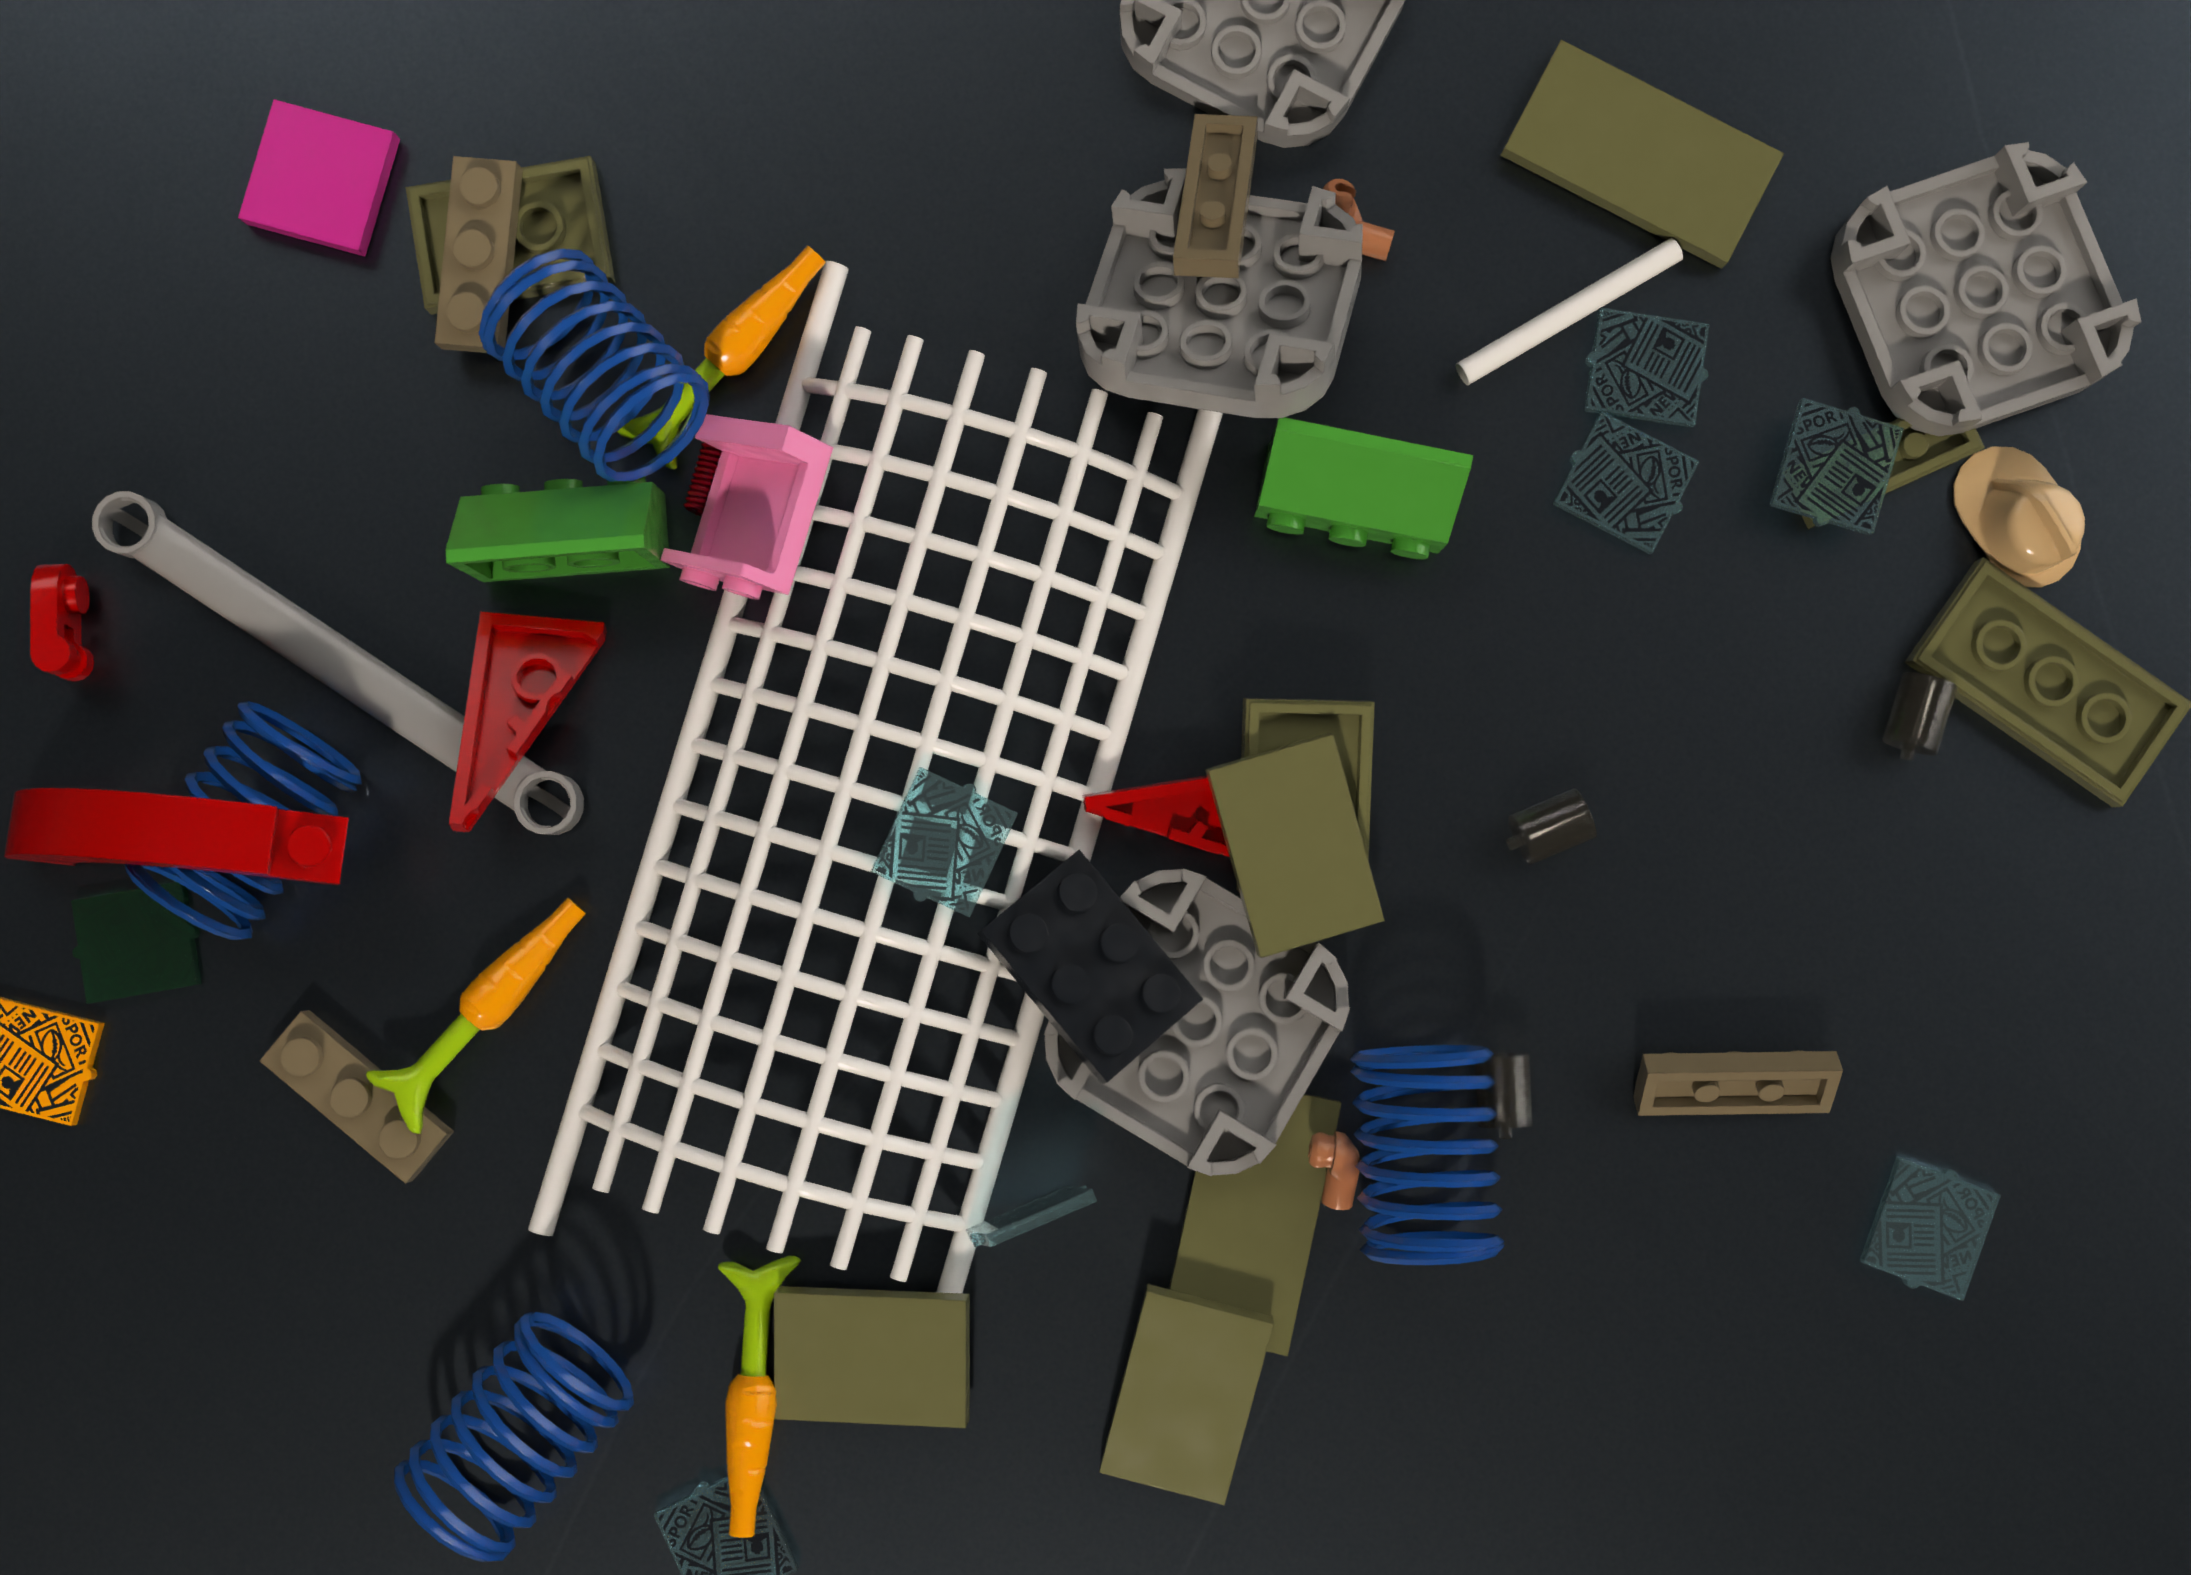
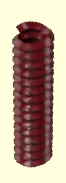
(702, 479)

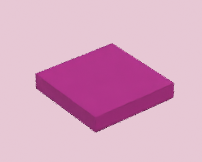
(319, 178)

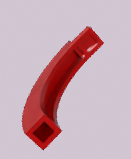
(175, 832)

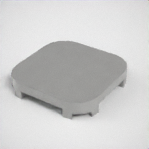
(1260, 58)
(1981, 292)
(1223, 343)
(1237, 1061)

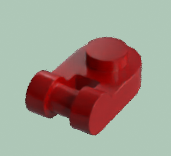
(55, 622)

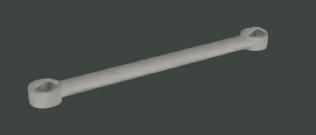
(318, 650)

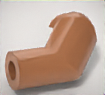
(1376, 239)
(1339, 1157)

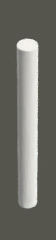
(1569, 311)

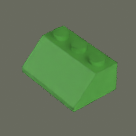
(1361, 487)
(559, 530)

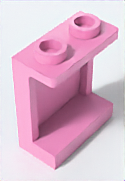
(754, 507)

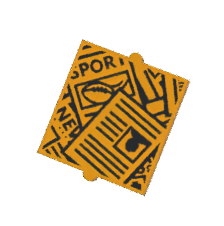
(45, 1061)

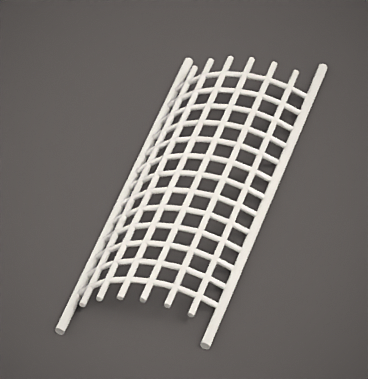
(692, 743)

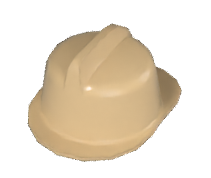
(2019, 515)

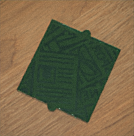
(134, 945)

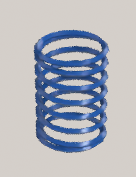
(595, 281)
(212, 886)
(1430, 1246)
(533, 1357)

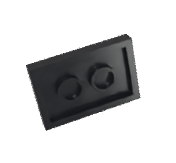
(1090, 967)

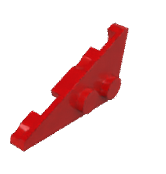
(515, 686)
(1173, 809)

